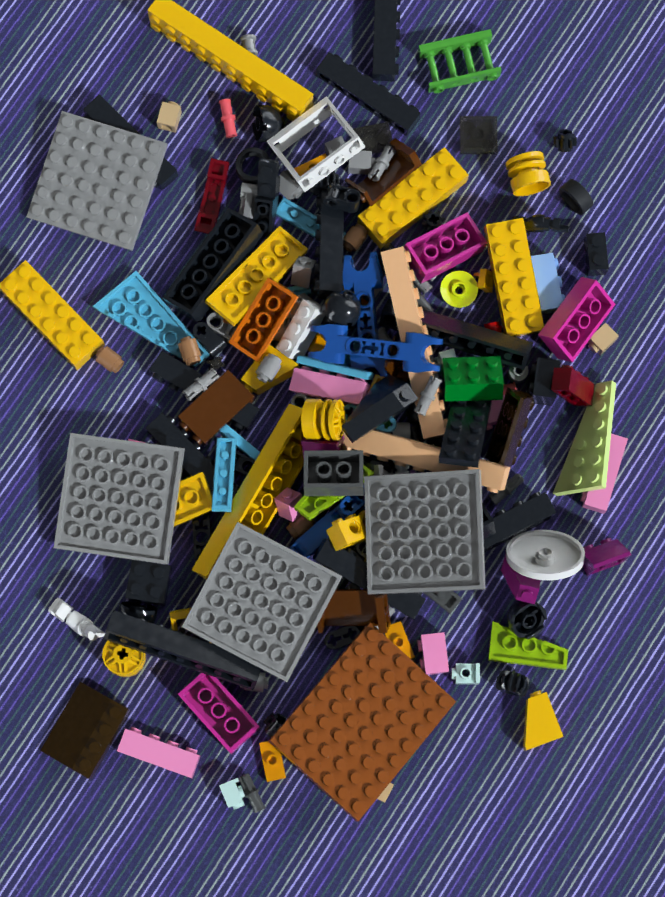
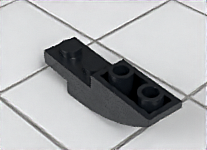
(267, 195)

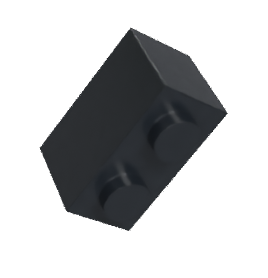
(596, 254)

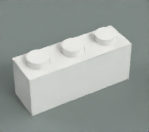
(298, 333)

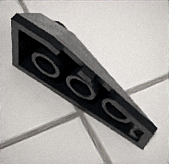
(381, 404)

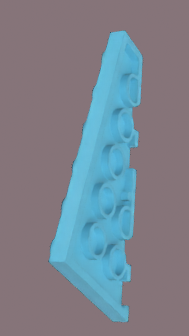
(145, 313)

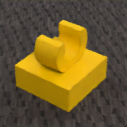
(485, 280)

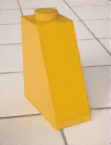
(254, 385)
(540, 721)

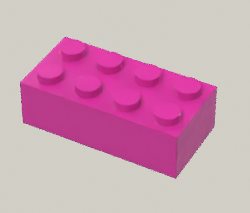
(445, 247)
(576, 319)
(219, 711)

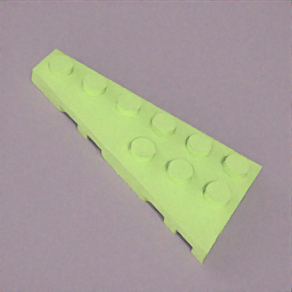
(589, 454)

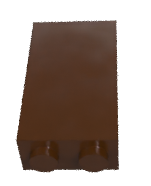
(400, 166)
(215, 408)
(356, 608)

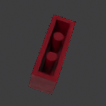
(572, 386)

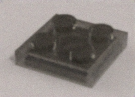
(478, 135)

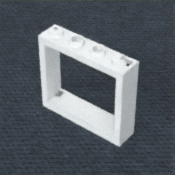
(301, 127)

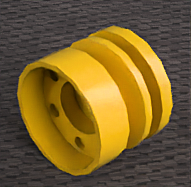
(528, 173)
(323, 419)
(128, 666)

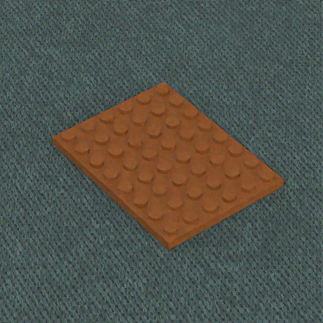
(362, 721)

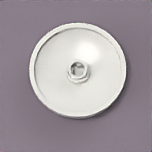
(545, 554)

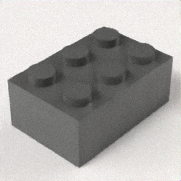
(333, 473)

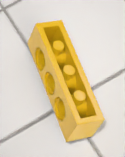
(348, 532)

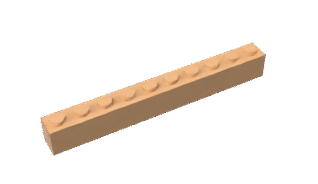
(408, 319)
(422, 457)

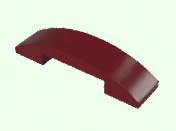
(212, 196)

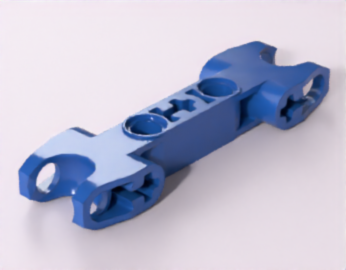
(362, 285)
(410, 351)
(311, 540)

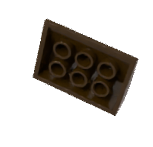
(509, 427)
(85, 730)

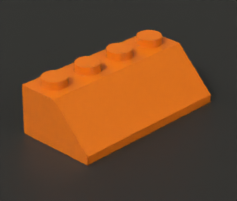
(263, 319)

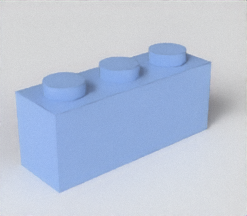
(547, 282)

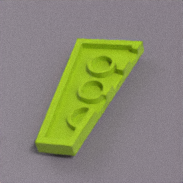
(313, 505)
(509, 648)

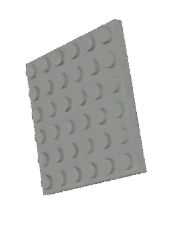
(97, 180)
(119, 498)
(424, 532)
(262, 602)

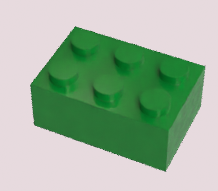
(472, 378)

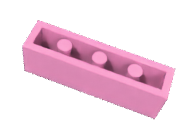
(327, 386)
(599, 499)
(159, 753)

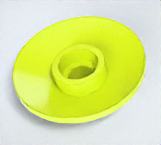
(460, 280)

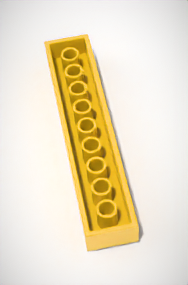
(230, 58)
(254, 501)

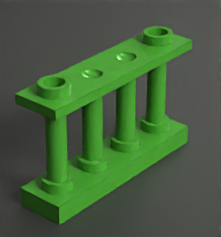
(464, 44)

